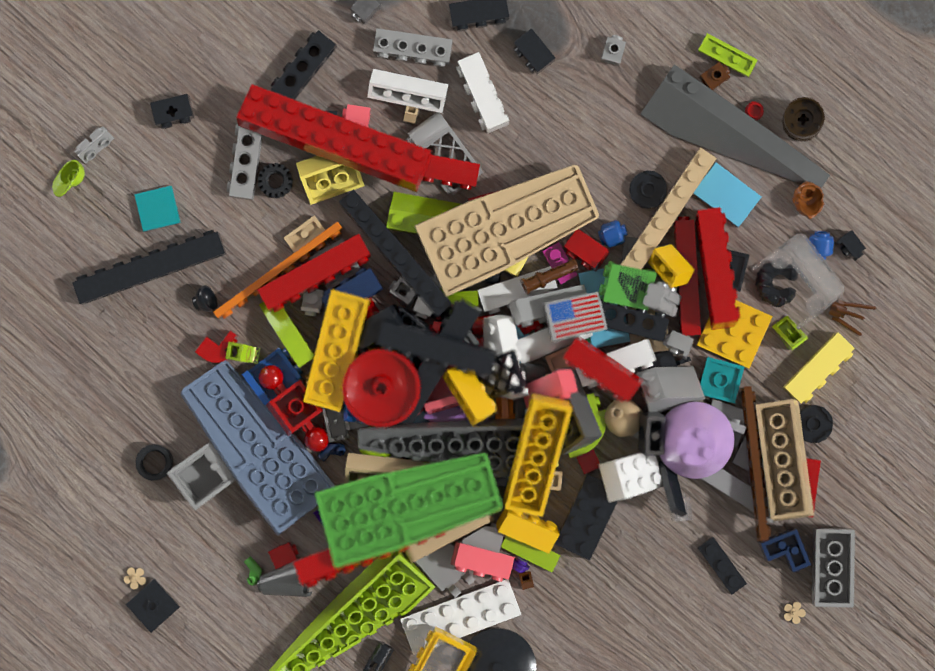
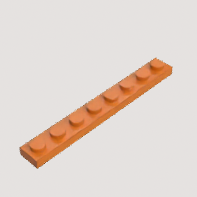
(285, 266)

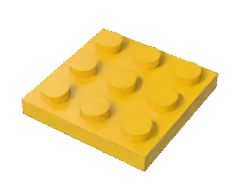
(739, 342)

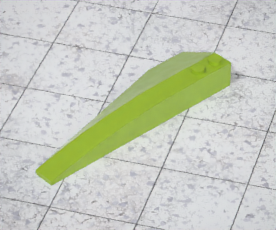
(369, 602)

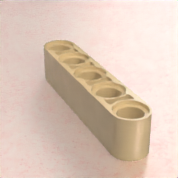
(417, 552)

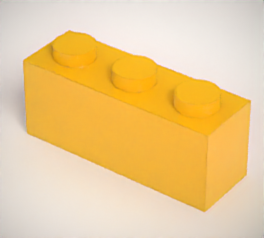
(470, 395)
(528, 529)

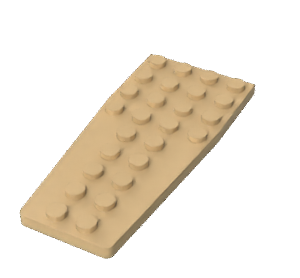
(505, 227)

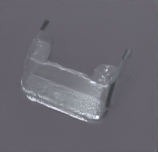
(812, 269)

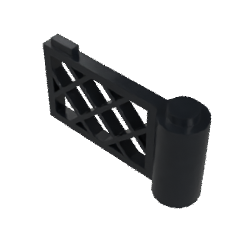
(515, 369)

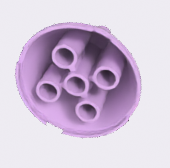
(697, 440)

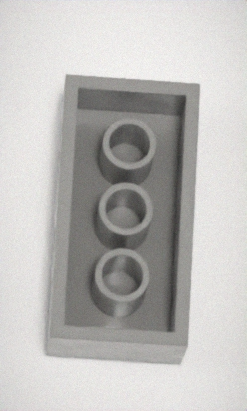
(833, 567)

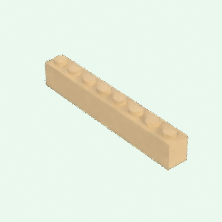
(669, 209)

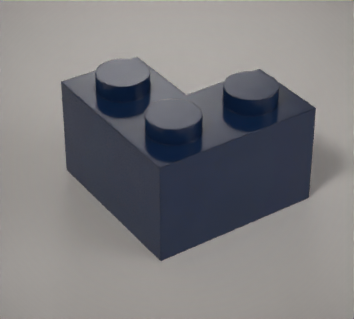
(787, 544)

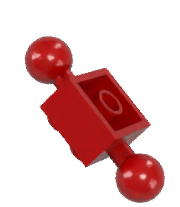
(291, 410)

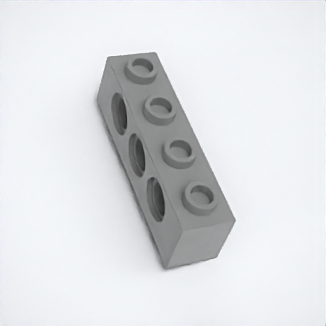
(245, 190)

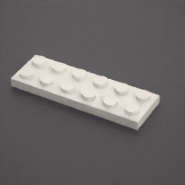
(463, 614)

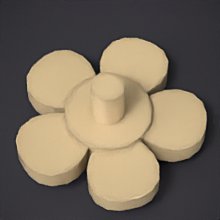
(134, 577)
(794, 612)

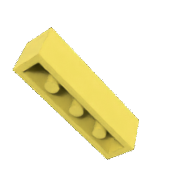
(818, 368)

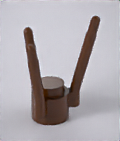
(839, 310)

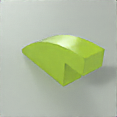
(289, 335)

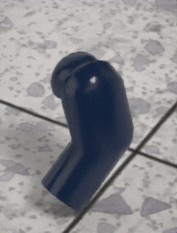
(332, 449)

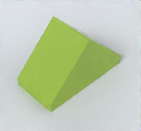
(788, 333)

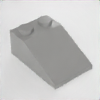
(669, 387)

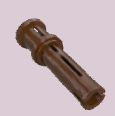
(541, 279)

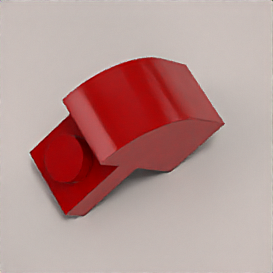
(212, 351)

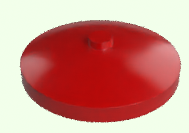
(381, 387)

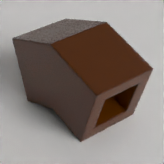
(528, 583)

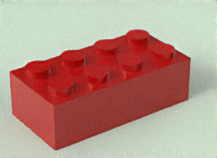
(603, 369)

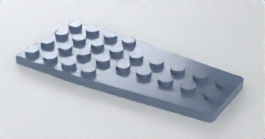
(263, 459)

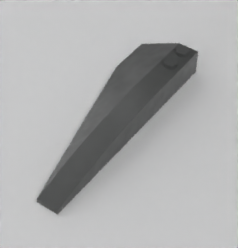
(704, 118)
(448, 441)

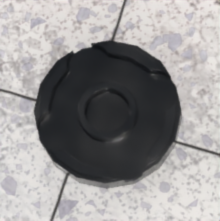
(648, 189)
(816, 423)

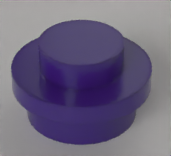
(520, 565)

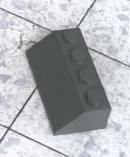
(582, 425)

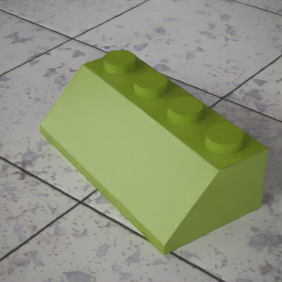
(411, 210)

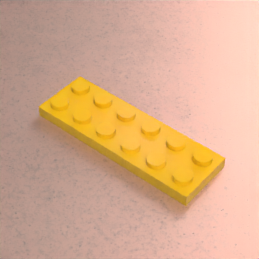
(336, 349)

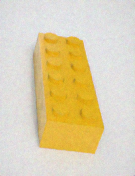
(537, 454)

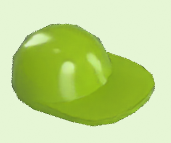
(69, 176)

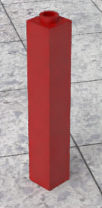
(689, 305)

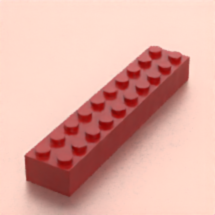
(334, 138)

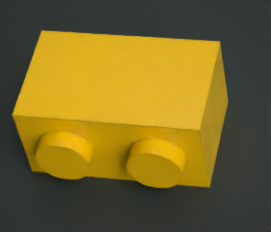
(671, 266)

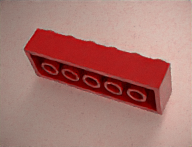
(716, 268)

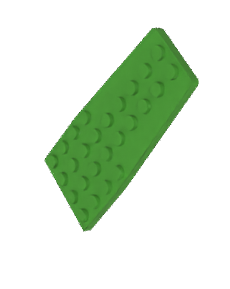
(405, 507)

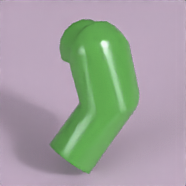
(255, 571)

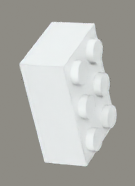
(630, 476)

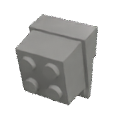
(201, 476)

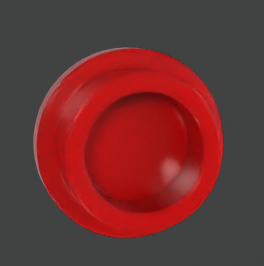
(754, 110)

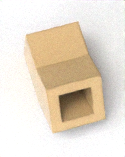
(411, 115)

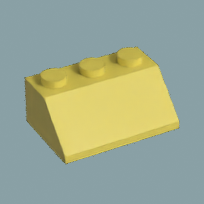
(327, 179)

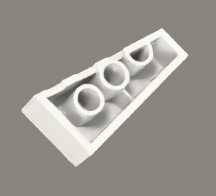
(482, 92)
(502, 336)

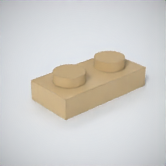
(304, 234)

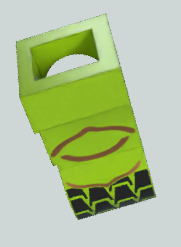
(244, 352)

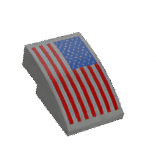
(575, 316)

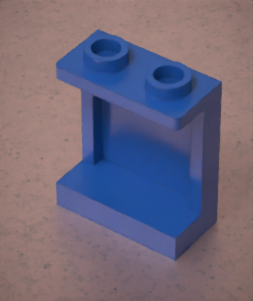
(278, 358)

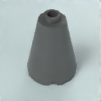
(283, 582)

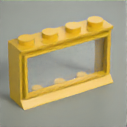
(443, 653)

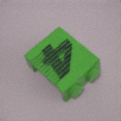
(626, 285)

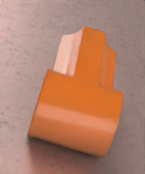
(504, 408)

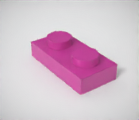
(556, 256)

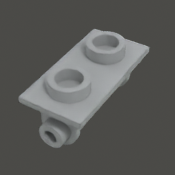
(87, 150)

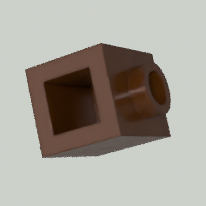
(715, 76)

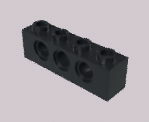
(315, 40)
(657, 332)

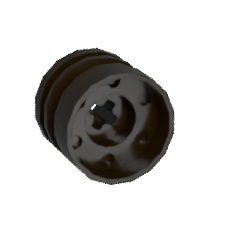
(812, 113)

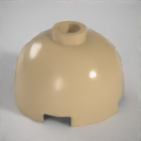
(623, 418)

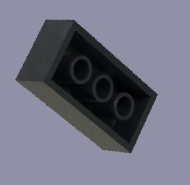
(586, 518)

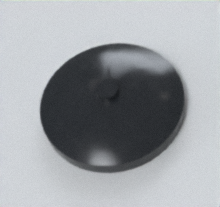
(501, 651)

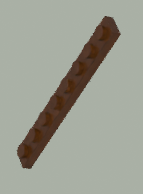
(754, 456)

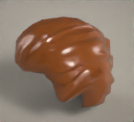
(808, 199)

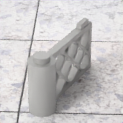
(431, 131)

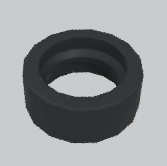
(140, 457)

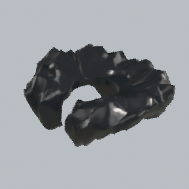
(765, 286)

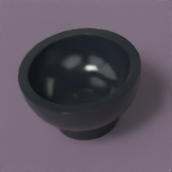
(205, 299)

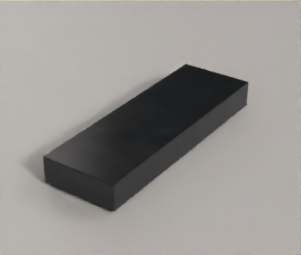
(672, 490)

